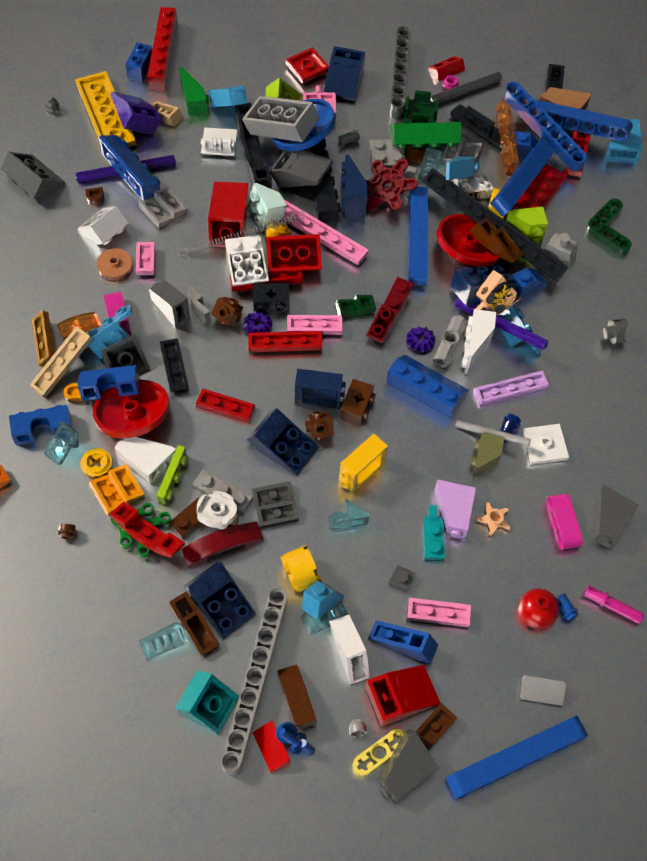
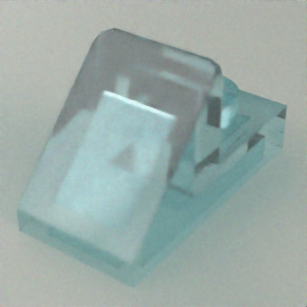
(61, 443)
(353, 517)

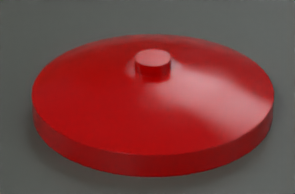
(458, 242)
(131, 414)

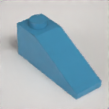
(461, 167)

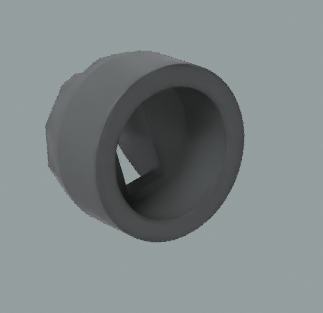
(52, 105)

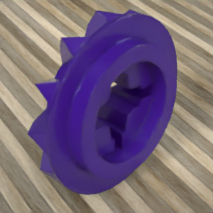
(249, 323)
(426, 343)

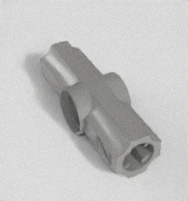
(446, 349)

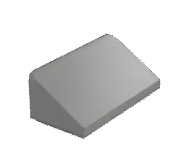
(542, 690)

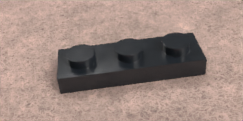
(174, 365)

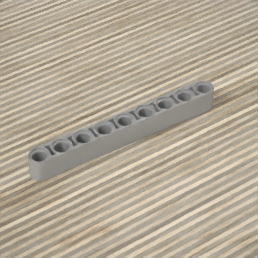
(254, 689)

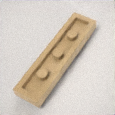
(61, 361)

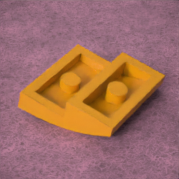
(115, 488)

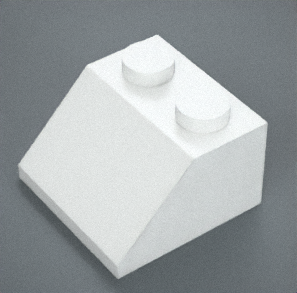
(104, 225)

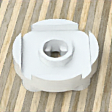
(215, 519)

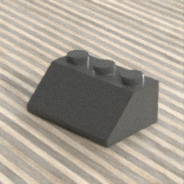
(31, 175)

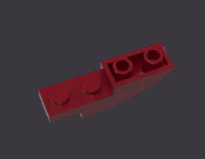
(390, 310)

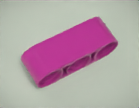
(113, 302)
(564, 521)

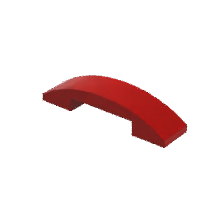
(144, 532)

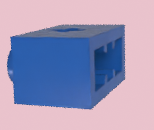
(138, 62)

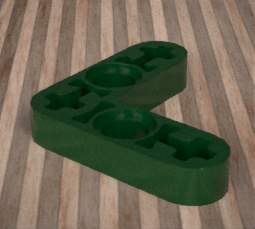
(604, 228)

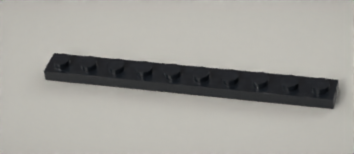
(476, 211)

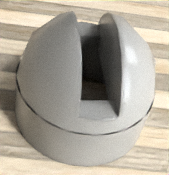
(357, 728)

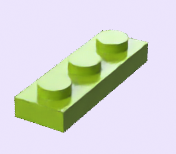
(172, 475)

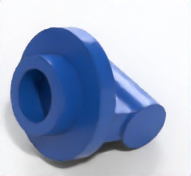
(287, 734)
(304, 745)

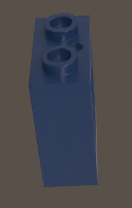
(319, 388)

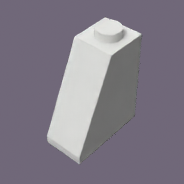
(145, 456)
(350, 649)

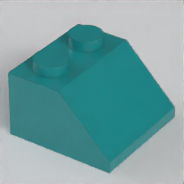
(207, 701)

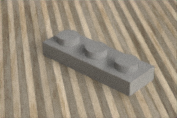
(208, 483)

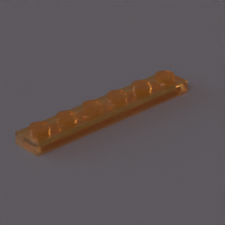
(507, 137)

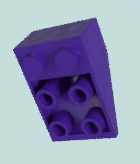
(136, 113)

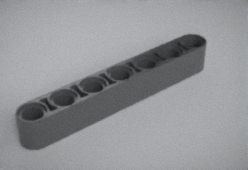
(400, 72)

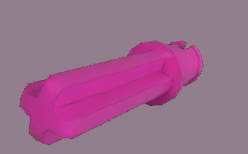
(613, 604)

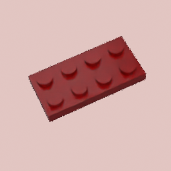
(542, 189)

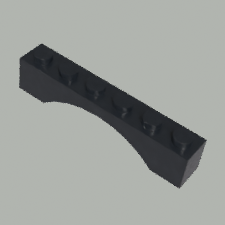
(255, 160)
(326, 201)

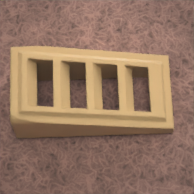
(169, 114)

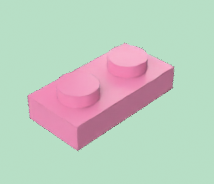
(145, 258)

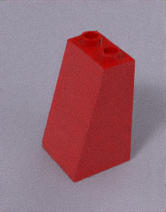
(227, 211)

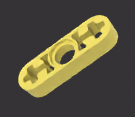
(363, 756)

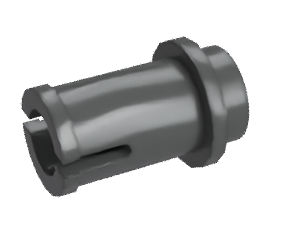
(347, 138)

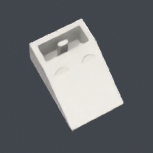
(246, 260)
(478, 337)

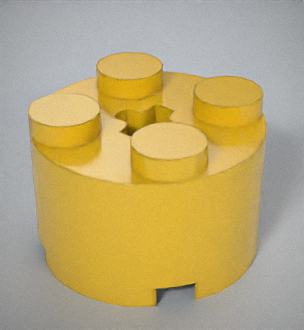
(302, 568)

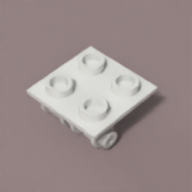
(219, 141)
(477, 184)

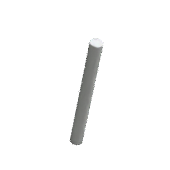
(480, 429)

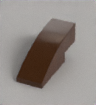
(496, 240)
(193, 623)
(297, 697)

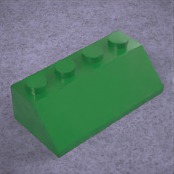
(425, 134)

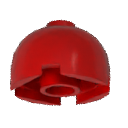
(538, 609)

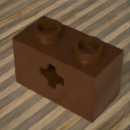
(351, 409)

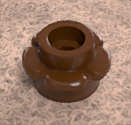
(67, 531)

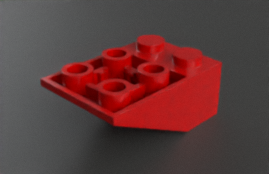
(401, 694)

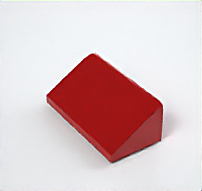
(447, 67)
(271, 749)

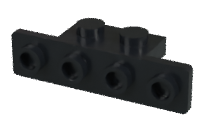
(477, 122)

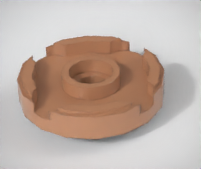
(111, 270)

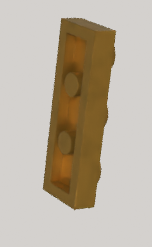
(43, 338)

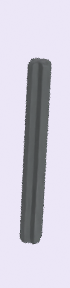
(467, 87)

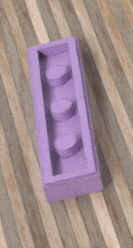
(511, 388)

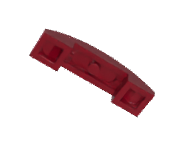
(221, 541)

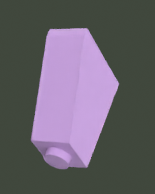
(455, 506)

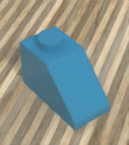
(320, 599)

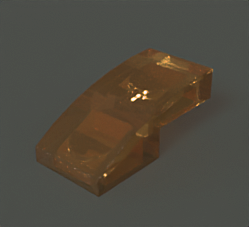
(84, 321)

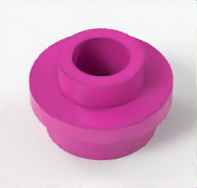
(450, 82)

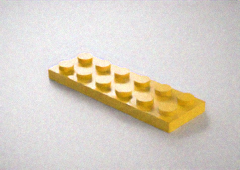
(96, 97)

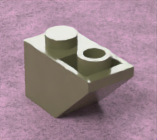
(488, 453)

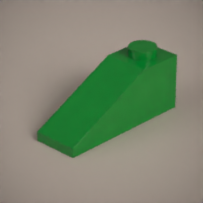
(194, 93)

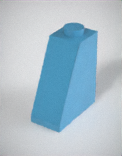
(228, 96)
(628, 149)

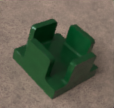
(420, 108)

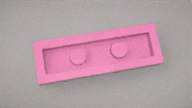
(326, 323)
(439, 612)

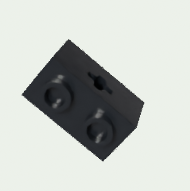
(271, 297)

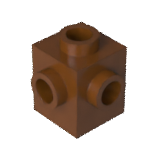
(227, 310)
(320, 425)

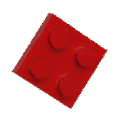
(307, 65)

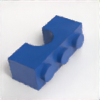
(94, 382)
(24, 424)

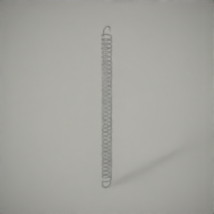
(244, 233)

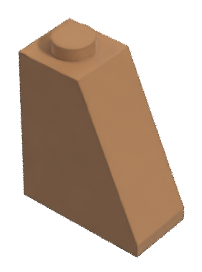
(566, 97)

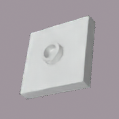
(546, 444)

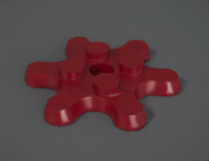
(385, 176)

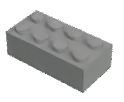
(281, 118)

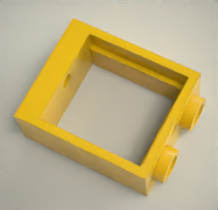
(362, 463)

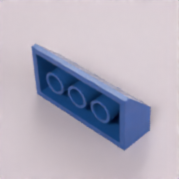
(128, 166)
(426, 385)

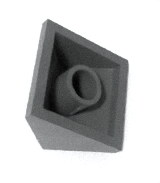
(125, 353)

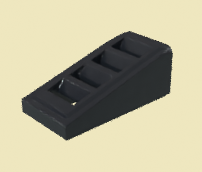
(554, 69)

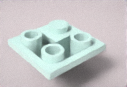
(265, 205)

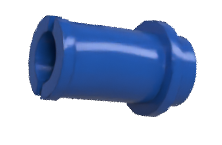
(567, 608)

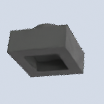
(401, 578)

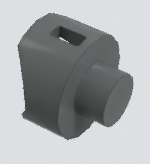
(615, 331)

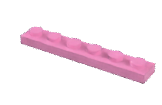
(328, 235)

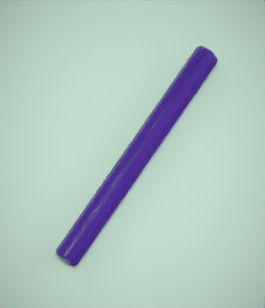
(110, 171)
(508, 327)

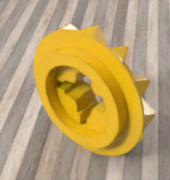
(96, 454)

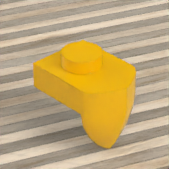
(282, 230)

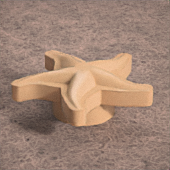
(494, 518)

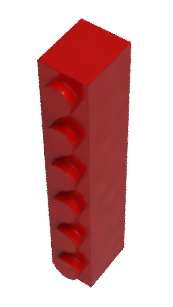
(162, 49)

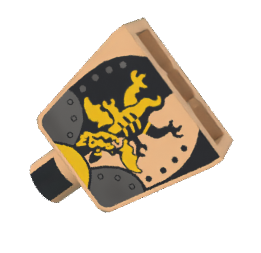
(496, 294)

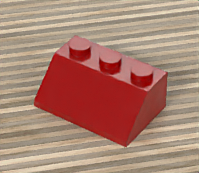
(294, 253)

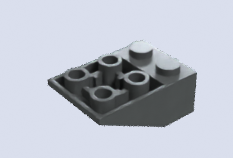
(299, 169)

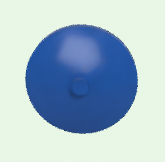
(318, 132)

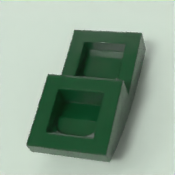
(356, 307)

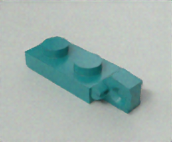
(433, 535)

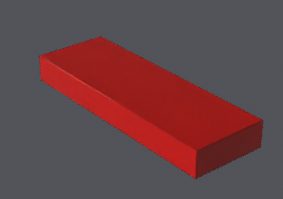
(225, 405)

